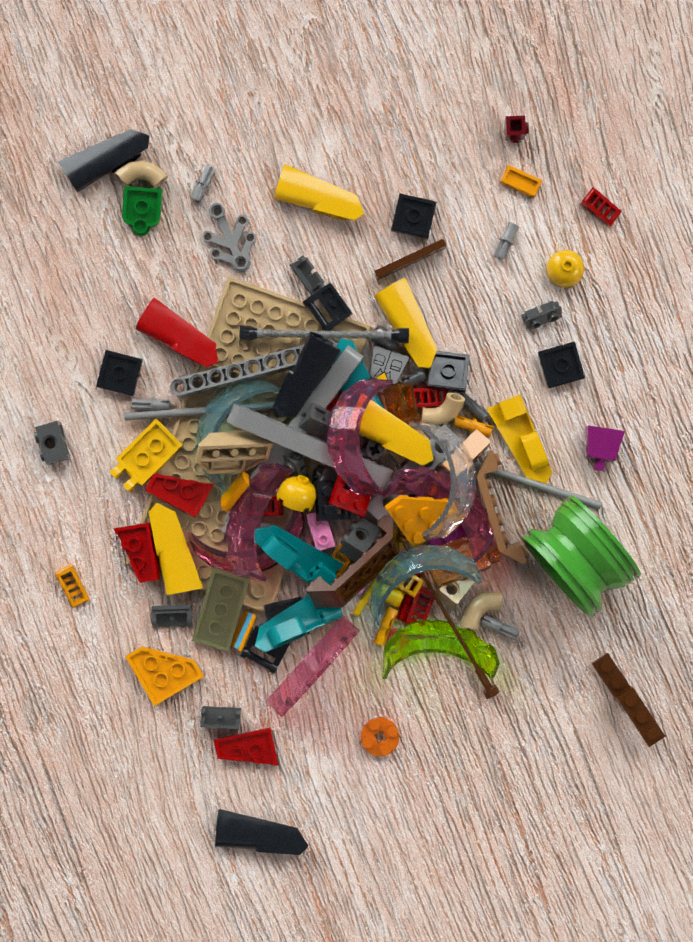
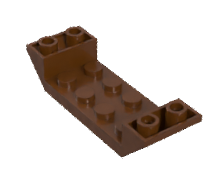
(358, 573)

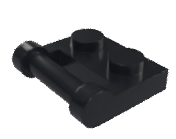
(333, 305)
(324, 511)
(277, 653)

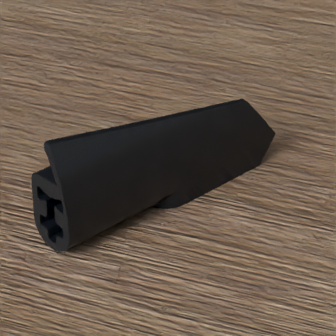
(105, 157)
(304, 377)
(263, 836)

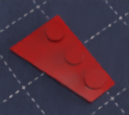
(250, 746)

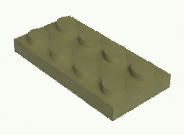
(221, 609)

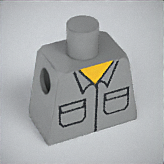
(387, 365)

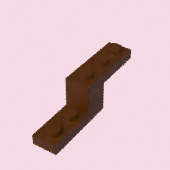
(628, 700)

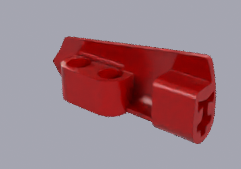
(175, 332)

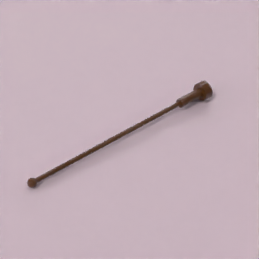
(490, 690)

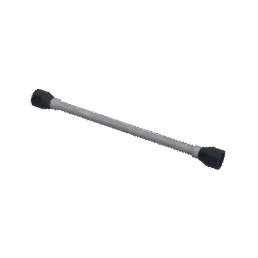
(399, 335)

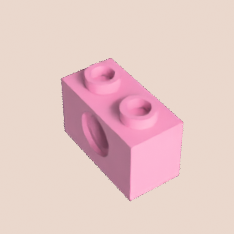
(320, 532)

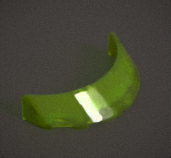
(438, 637)

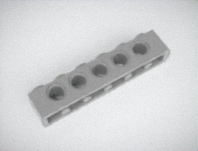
(376, 508)

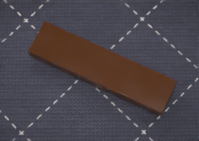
(410, 259)

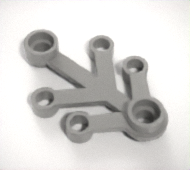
(231, 240)

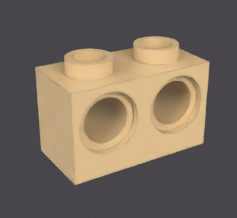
(459, 590)

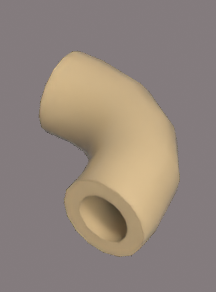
(142, 171)
(445, 412)
(478, 607)

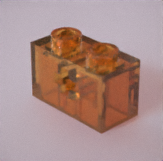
(401, 402)

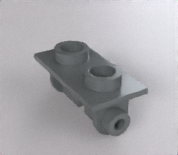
(302, 269)
(550, 312)
(297, 464)

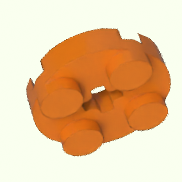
(374, 727)

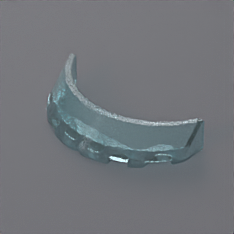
(221, 406)
(414, 561)

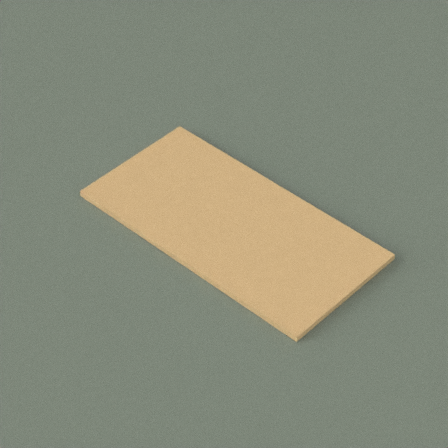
(265, 310)

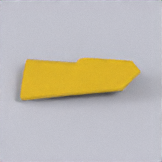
(173, 552)

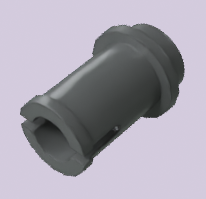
(415, 378)

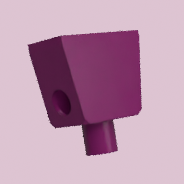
(602, 445)

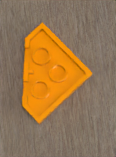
(415, 515)
(163, 672)

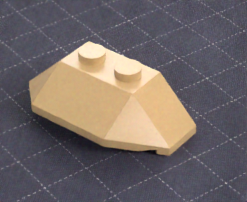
(232, 452)

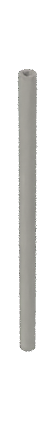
(188, 412)
(541, 486)

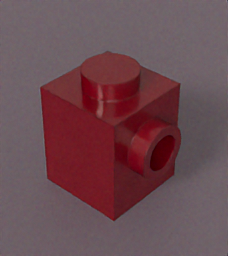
(515, 128)

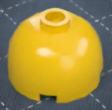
(565, 268)
(297, 493)

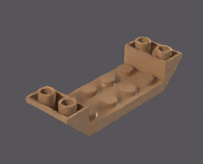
(515, 550)

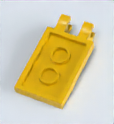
(146, 455)

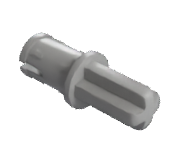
(203, 183)
(506, 241)
(150, 404)
(500, 627)

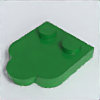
(142, 208)

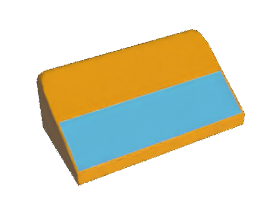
(243, 630)

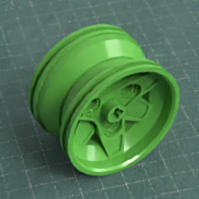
(581, 555)

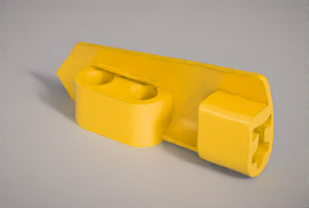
(315, 194)
(403, 312)
(395, 434)
(522, 439)

